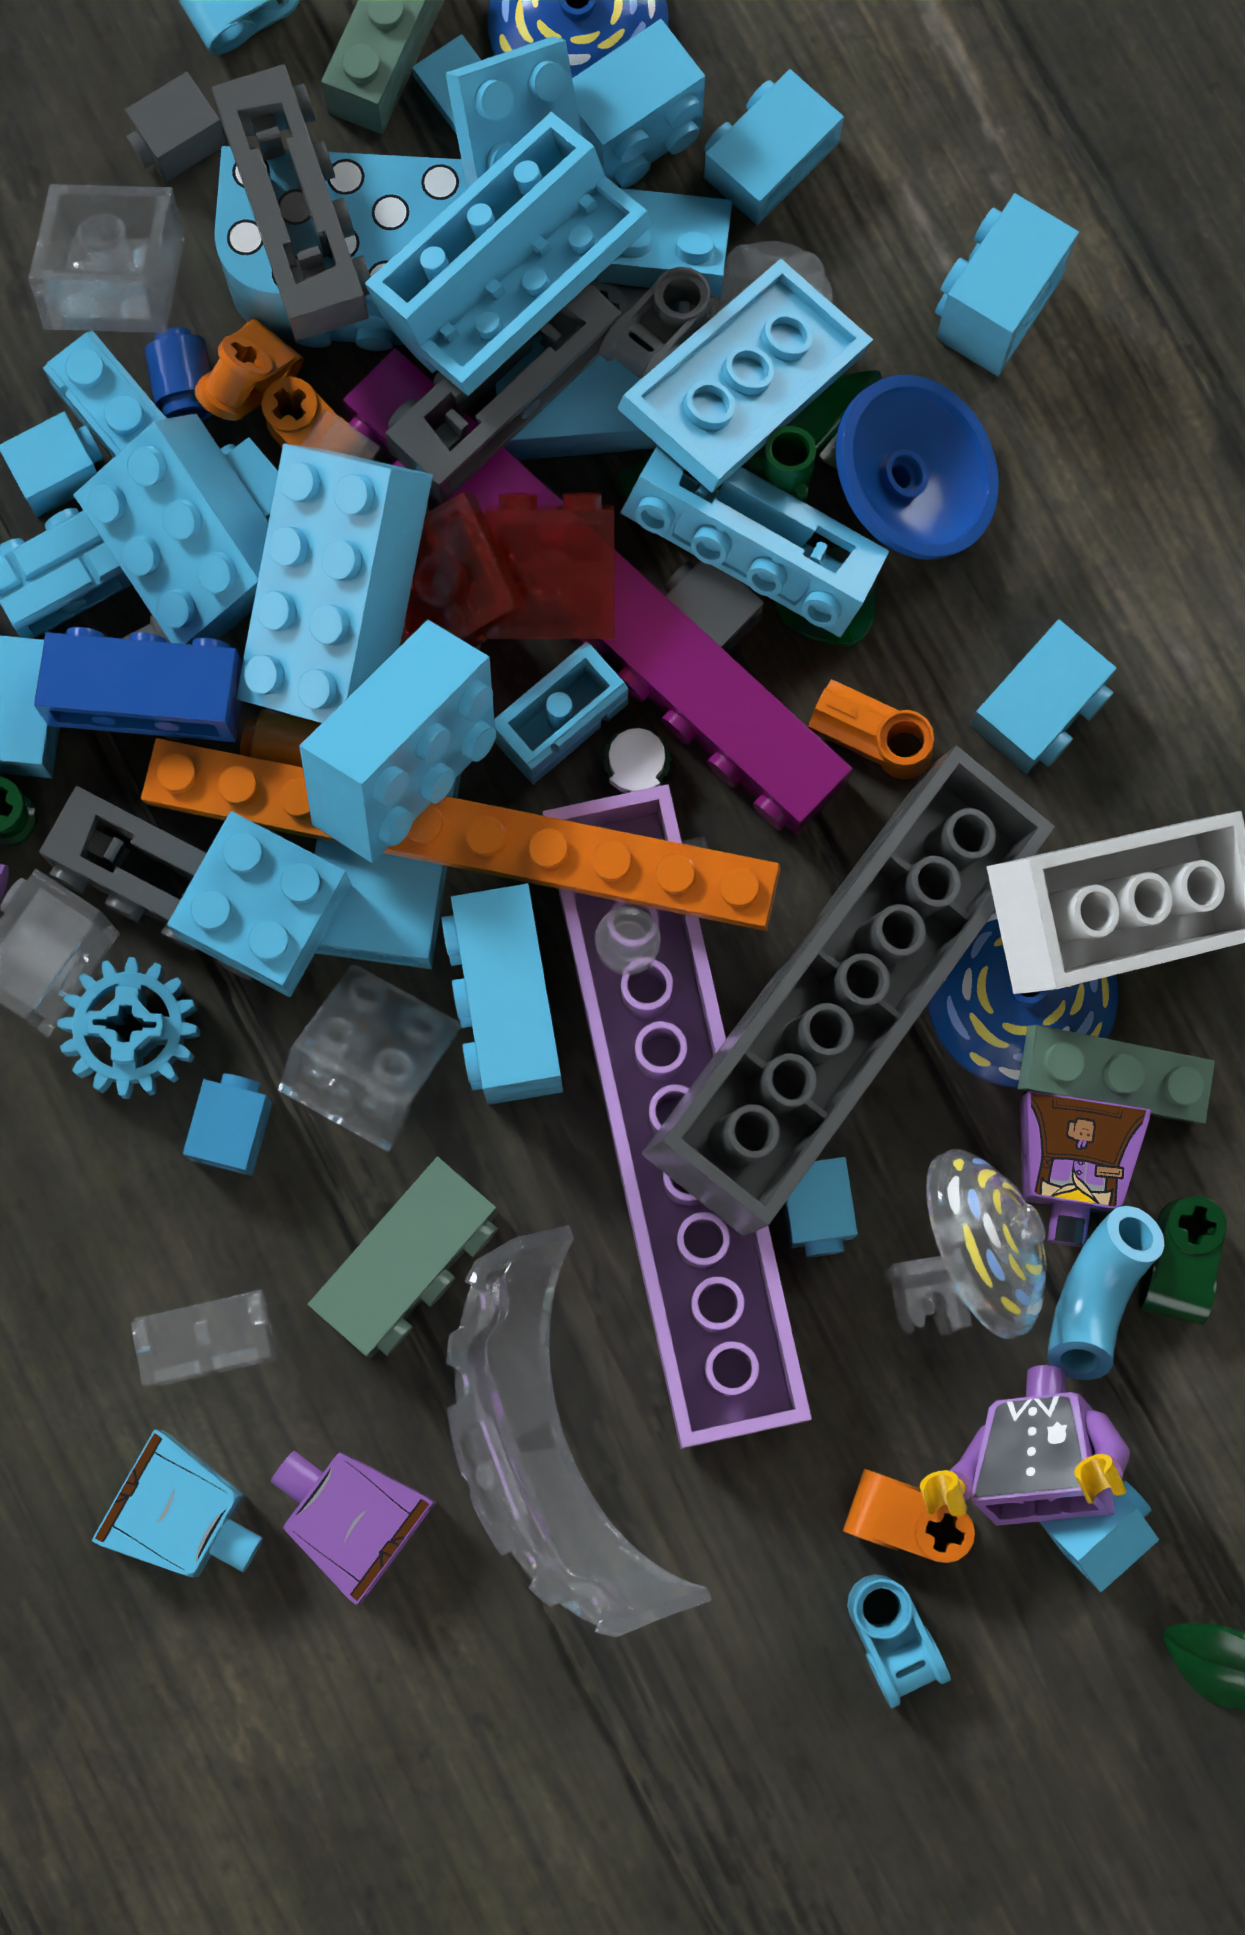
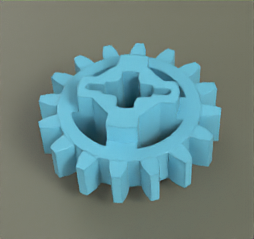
(128, 1000)

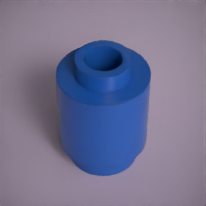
(174, 367)

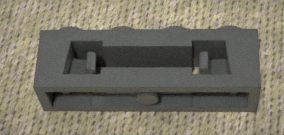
(262, 107)
(434, 436)
(80, 837)

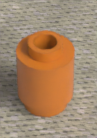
(276, 736)

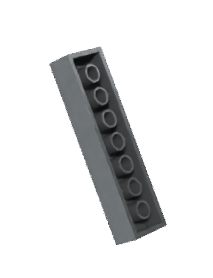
(846, 994)

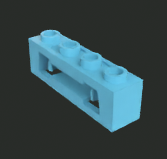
(759, 539)

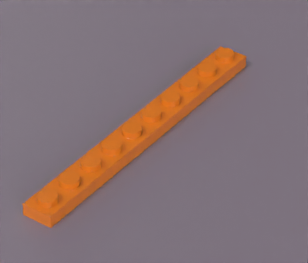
(483, 839)

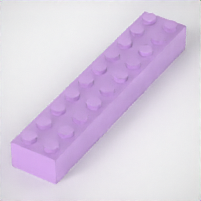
(706, 1285)

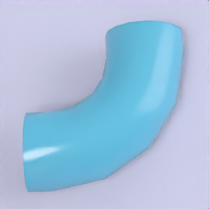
(1099, 1290)

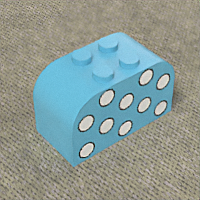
(388, 206)

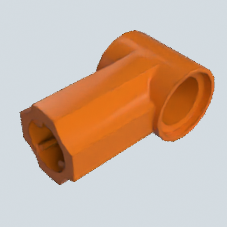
(867, 727)

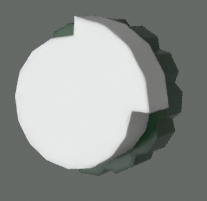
(636, 760)

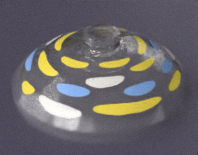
(988, 1241)

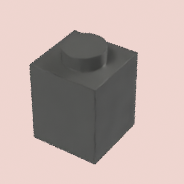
(174, 128)
(715, 602)

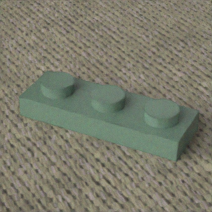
(1116, 1073)

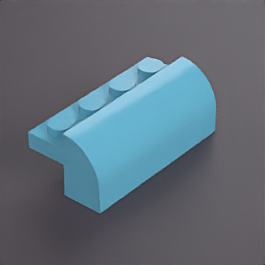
(507, 255)

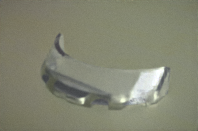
(519, 1458)

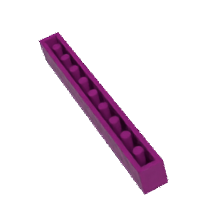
(655, 645)

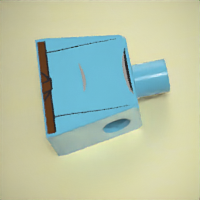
(177, 1512)

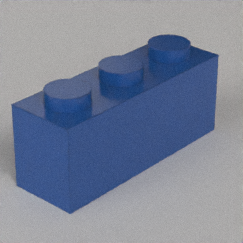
(139, 685)

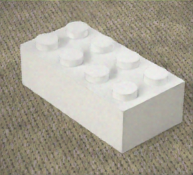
(1121, 903)

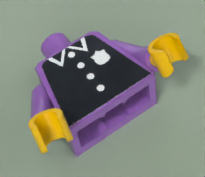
(1036, 1459)

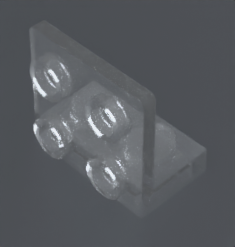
(367, 1056)

